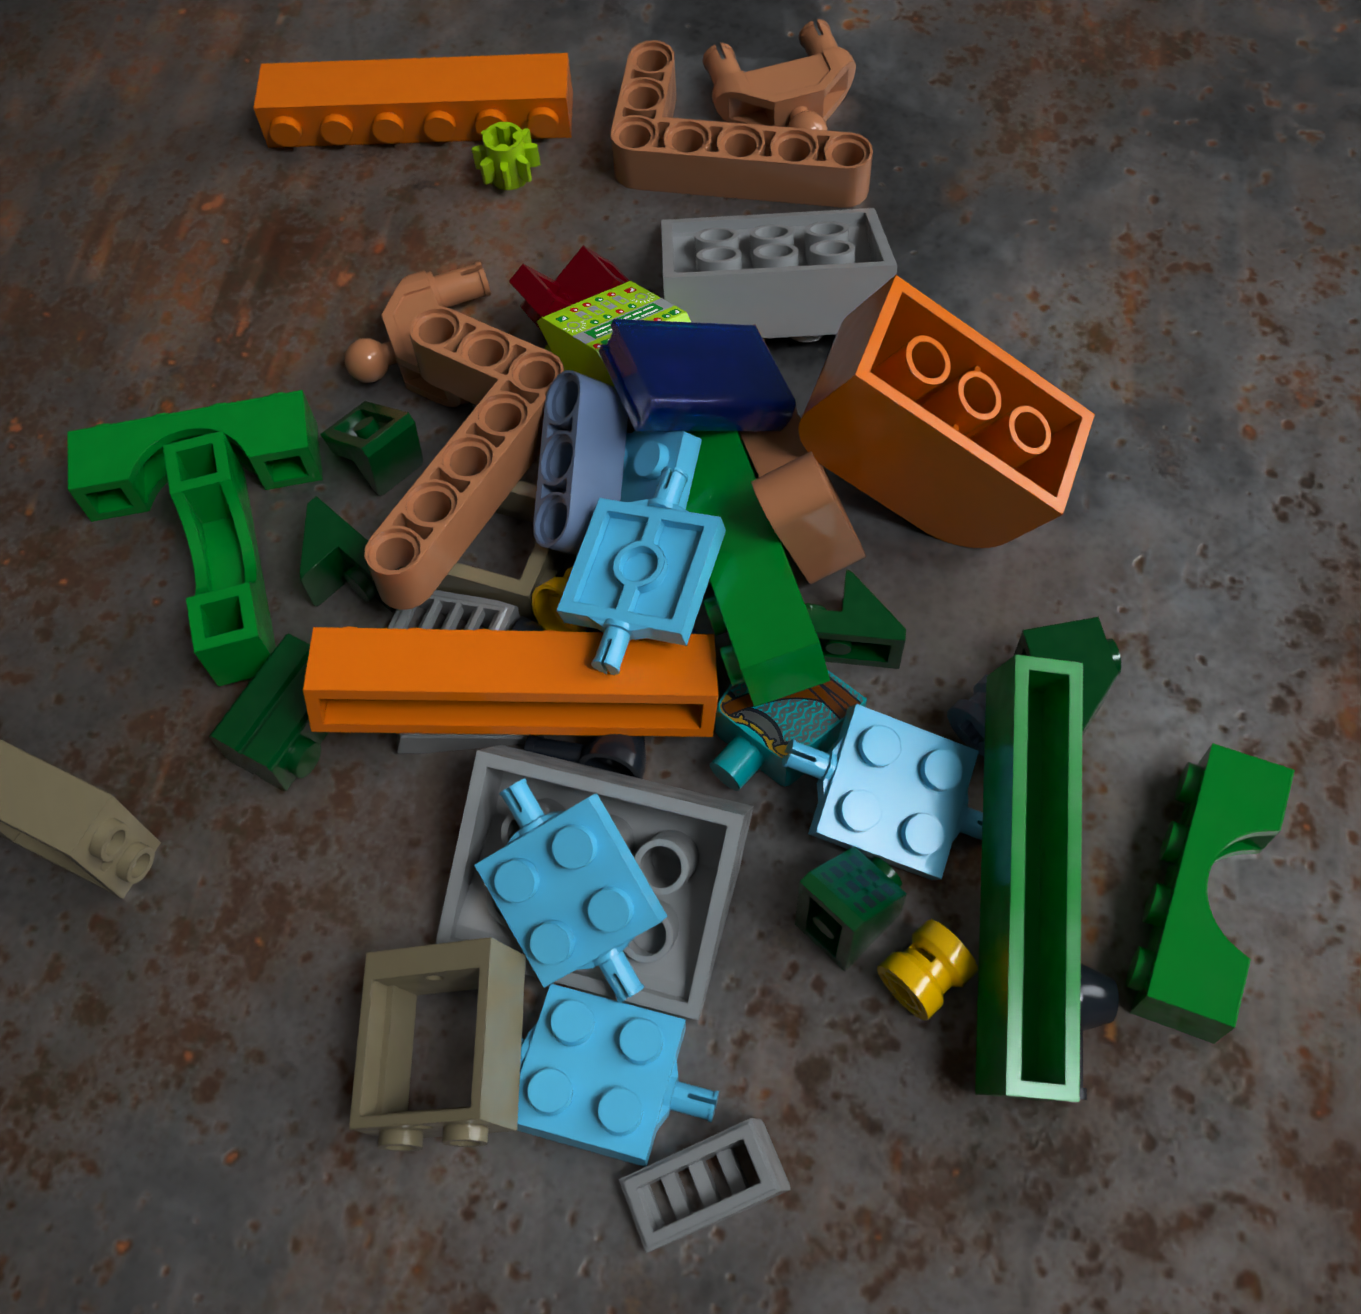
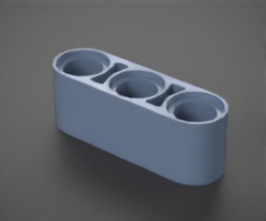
(578, 458)

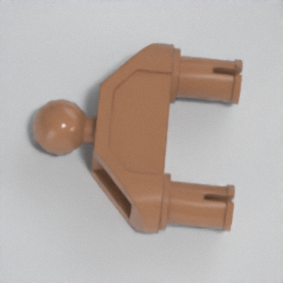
(785, 94)
(370, 360)

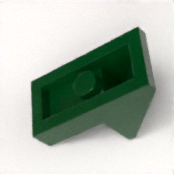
(379, 442)
(333, 556)
(860, 632)

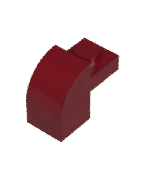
(581, 279)

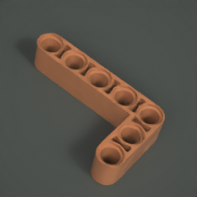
(726, 157)
(478, 462)
(801, 502)

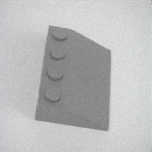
(776, 270)
(679, 837)

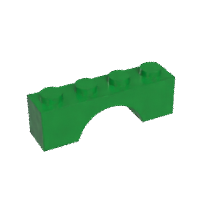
(123, 467)
(230, 602)
(1190, 969)

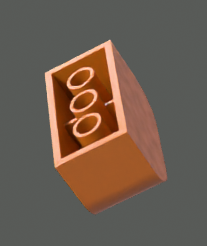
(942, 423)

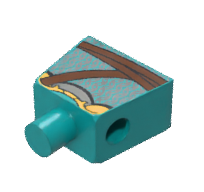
(762, 732)

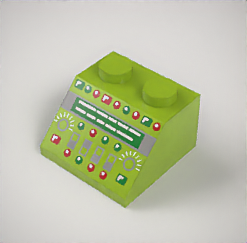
(583, 327)

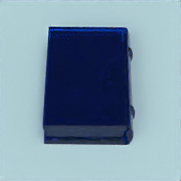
(696, 377)

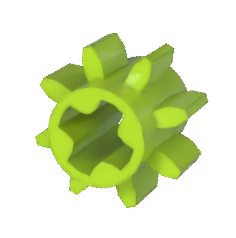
(506, 156)

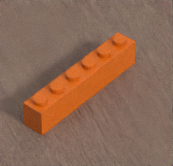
(412, 99)
(506, 683)

